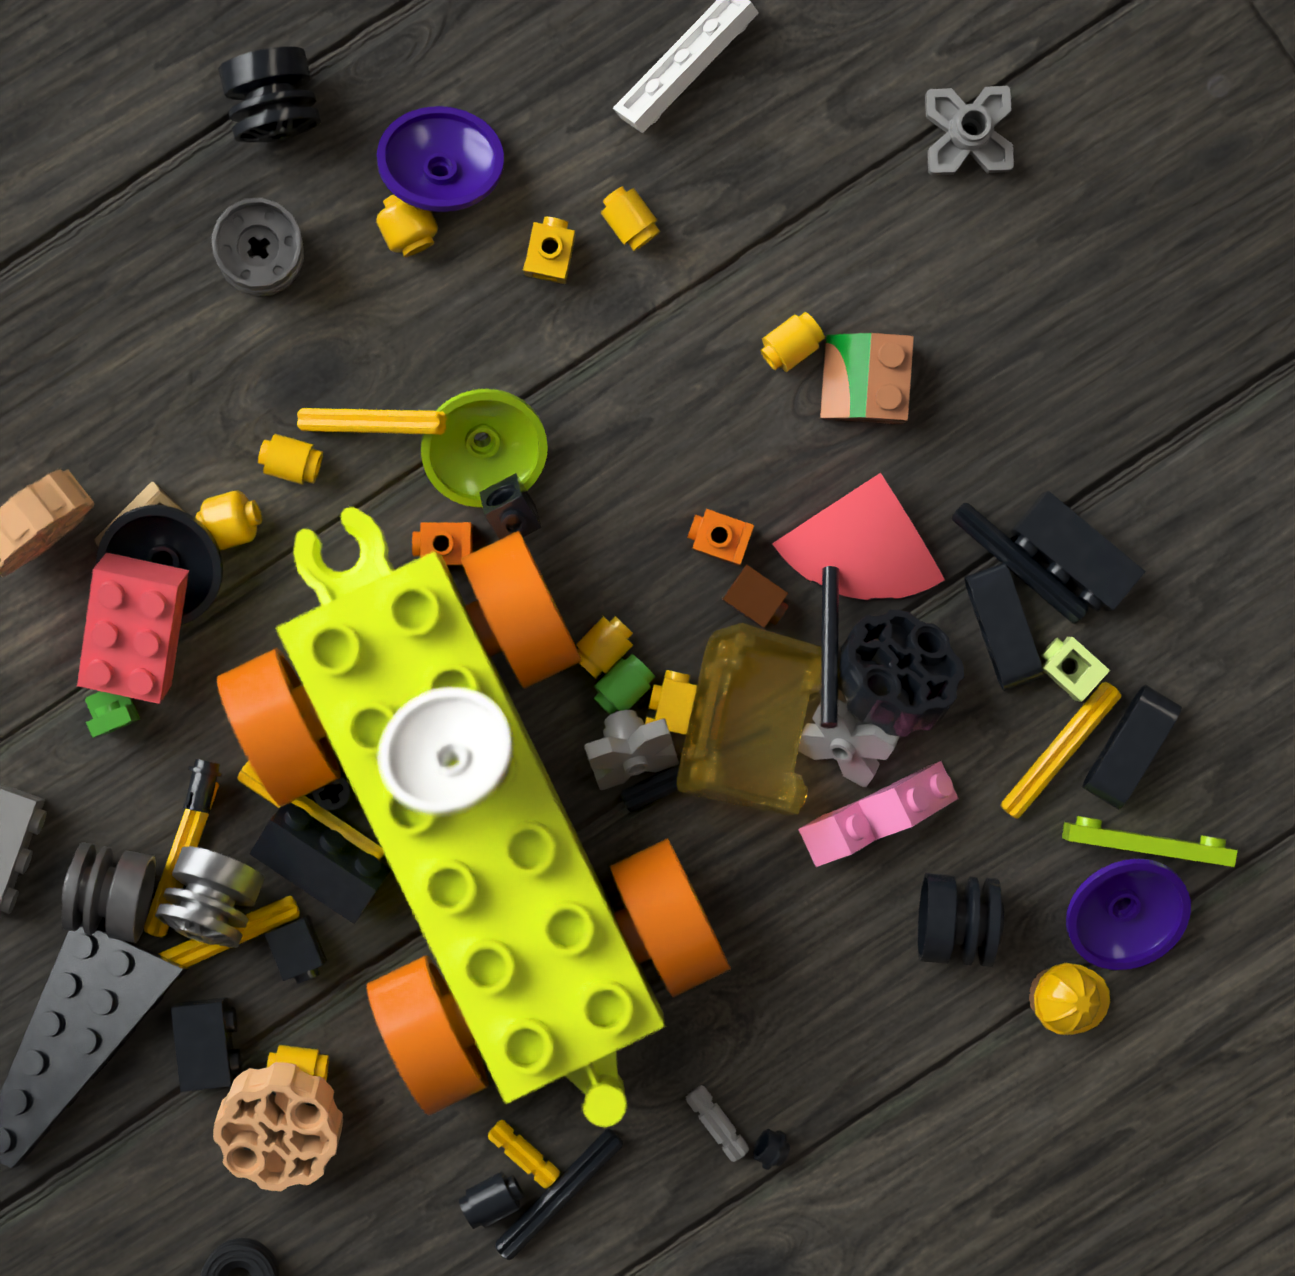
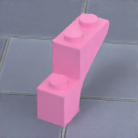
(879, 814)

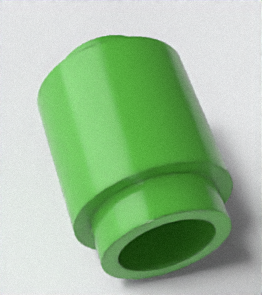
(623, 685)

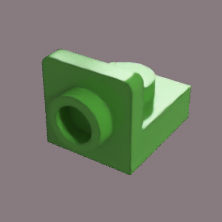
(110, 713)

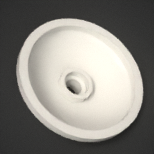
(433, 733)

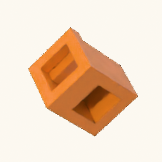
(459, 536)
(737, 536)

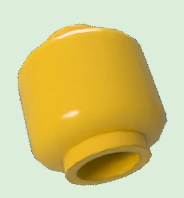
(406, 227)
(230, 518)

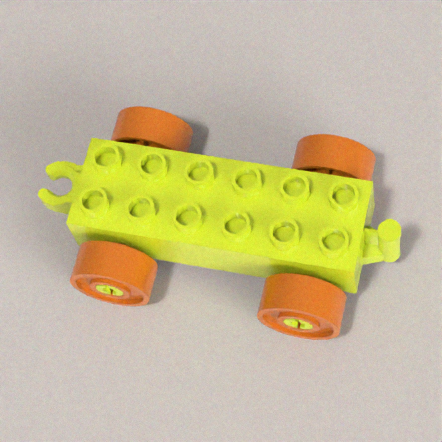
(499, 888)

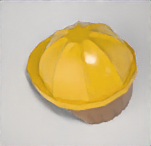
(1069, 998)

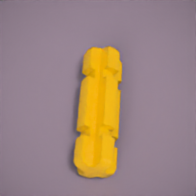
(523, 1154)

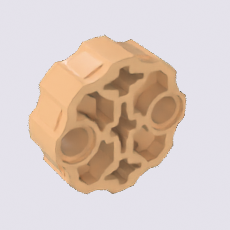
(39, 518)
(278, 1126)

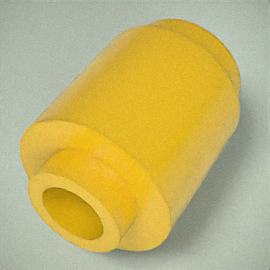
(630, 218)
(792, 342)
(290, 459)
(604, 645)
(306, 1059)

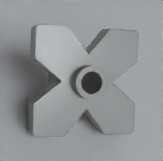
(952, 114)
(851, 743)
(630, 749)

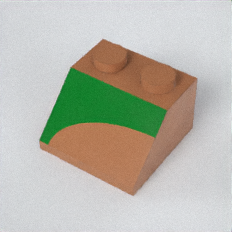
(867, 377)

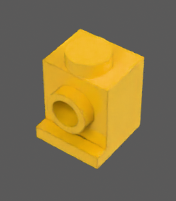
(550, 266)
(673, 701)

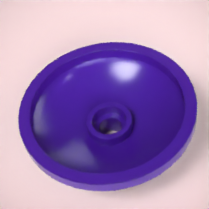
(440, 158)
(1138, 926)

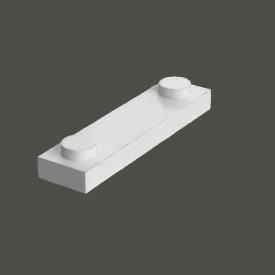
(684, 62)

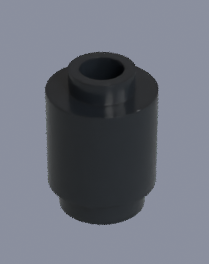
(491, 1200)

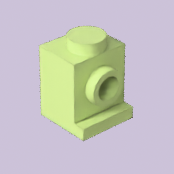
(1088, 669)

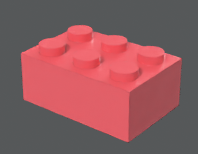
(132, 627)

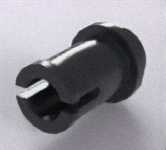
(202, 785)

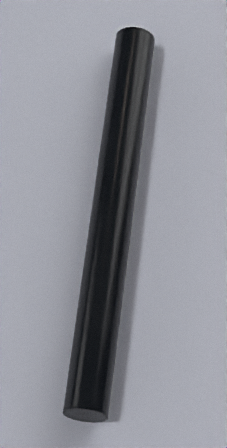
(829, 647)

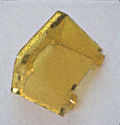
(750, 719)

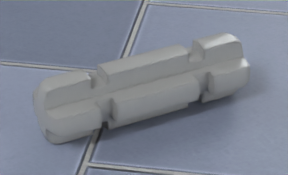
(717, 1123)

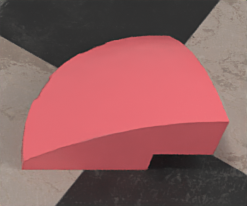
(868, 542)

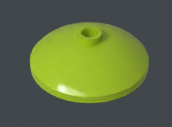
(465, 466)

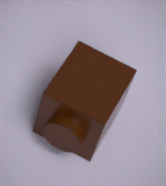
(756, 597)

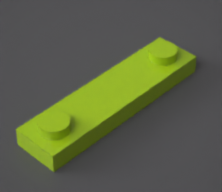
(1209, 849)

